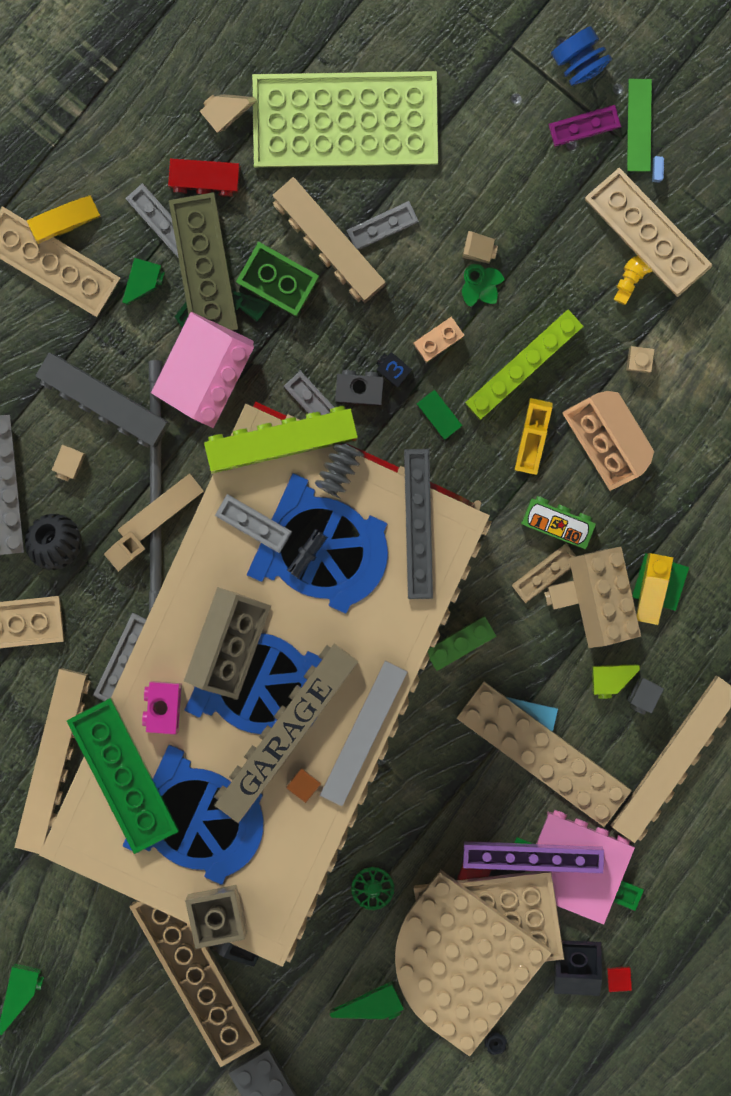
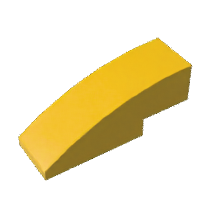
(63, 219)
(533, 436)

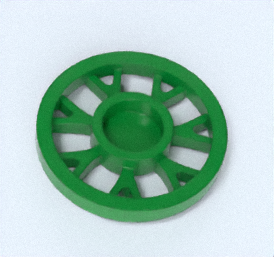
(372, 888)

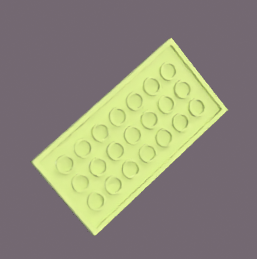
(345, 119)

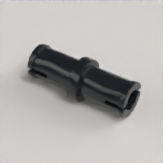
(307, 553)

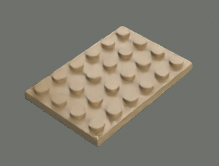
(525, 900)

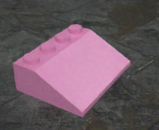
(203, 369)

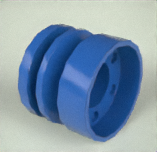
(581, 56)

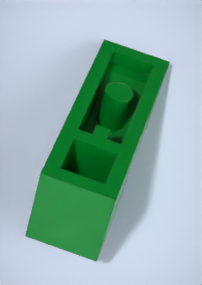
(22, 986)
(375, 1004)

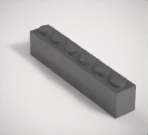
(102, 399)

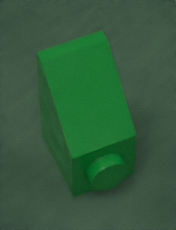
(142, 280)

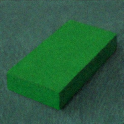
(439, 414)

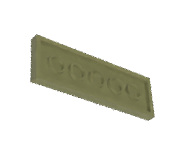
(203, 259)

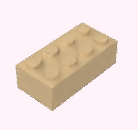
(605, 597)

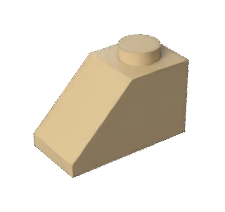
(225, 109)
(479, 248)

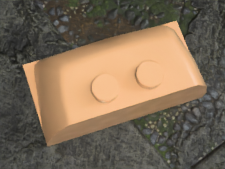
(610, 437)

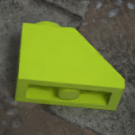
(611, 679)

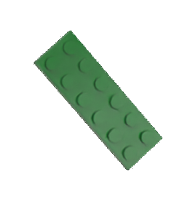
(122, 775)

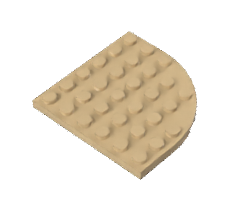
(462, 962)

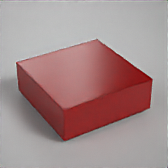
(619, 979)

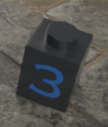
(393, 369)

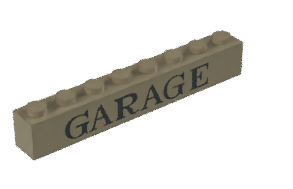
(286, 732)

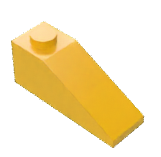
(654, 588)

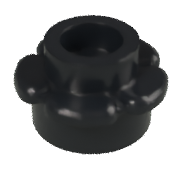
(498, 1049)

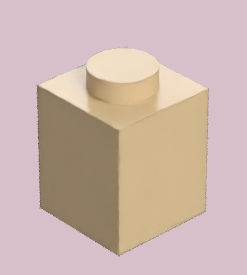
(640, 359)
(68, 463)
(124, 551)
(561, 595)

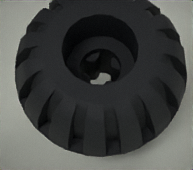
(53, 541)

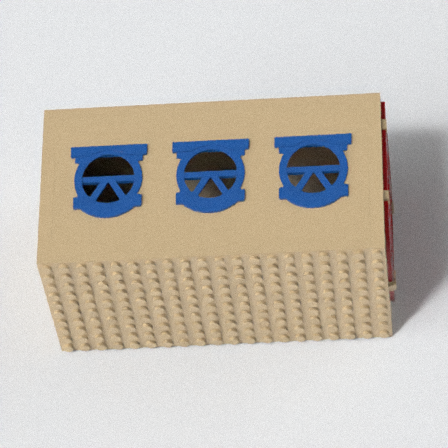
(281, 841)

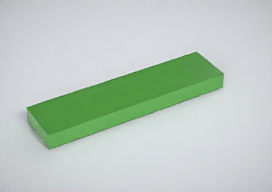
(639, 125)

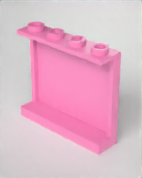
(586, 893)

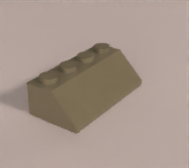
(227, 643)

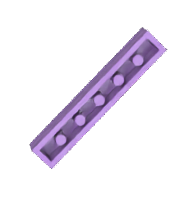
(533, 857)

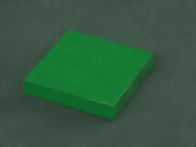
(675, 585)

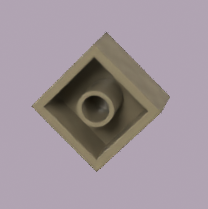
(216, 916)

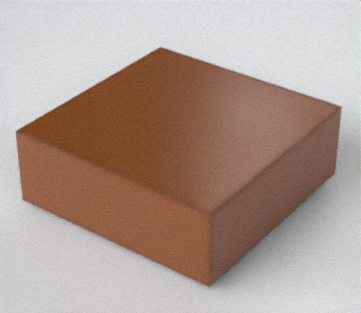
(303, 785)

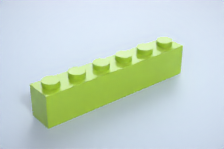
(523, 364)
(281, 440)

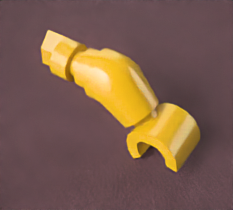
(634, 270)

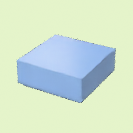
(658, 169)

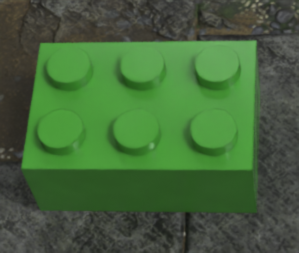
(277, 279)

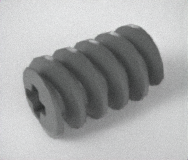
(338, 469)

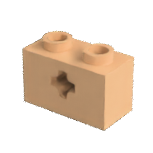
(438, 339)

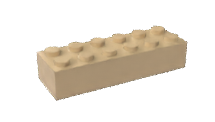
(329, 240)

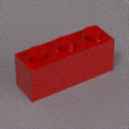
(204, 177)

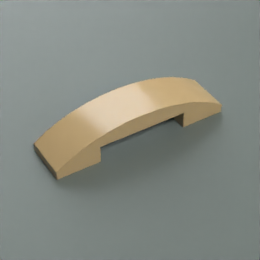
(162, 508)

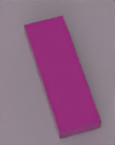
(584, 125)

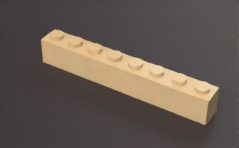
(51, 761)
(674, 761)

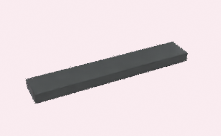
(418, 524)

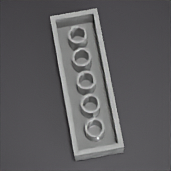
(10, 522)

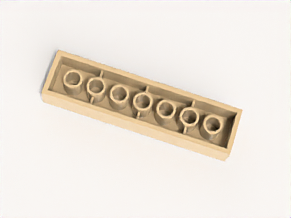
(199, 984)

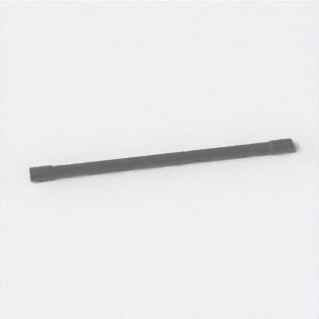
(155, 369)

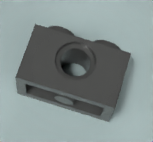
(345, 391)
(644, 695)

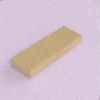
(544, 573)

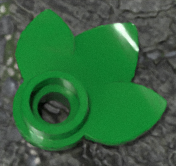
(483, 287)

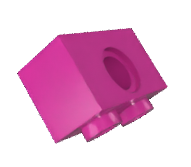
(171, 695)

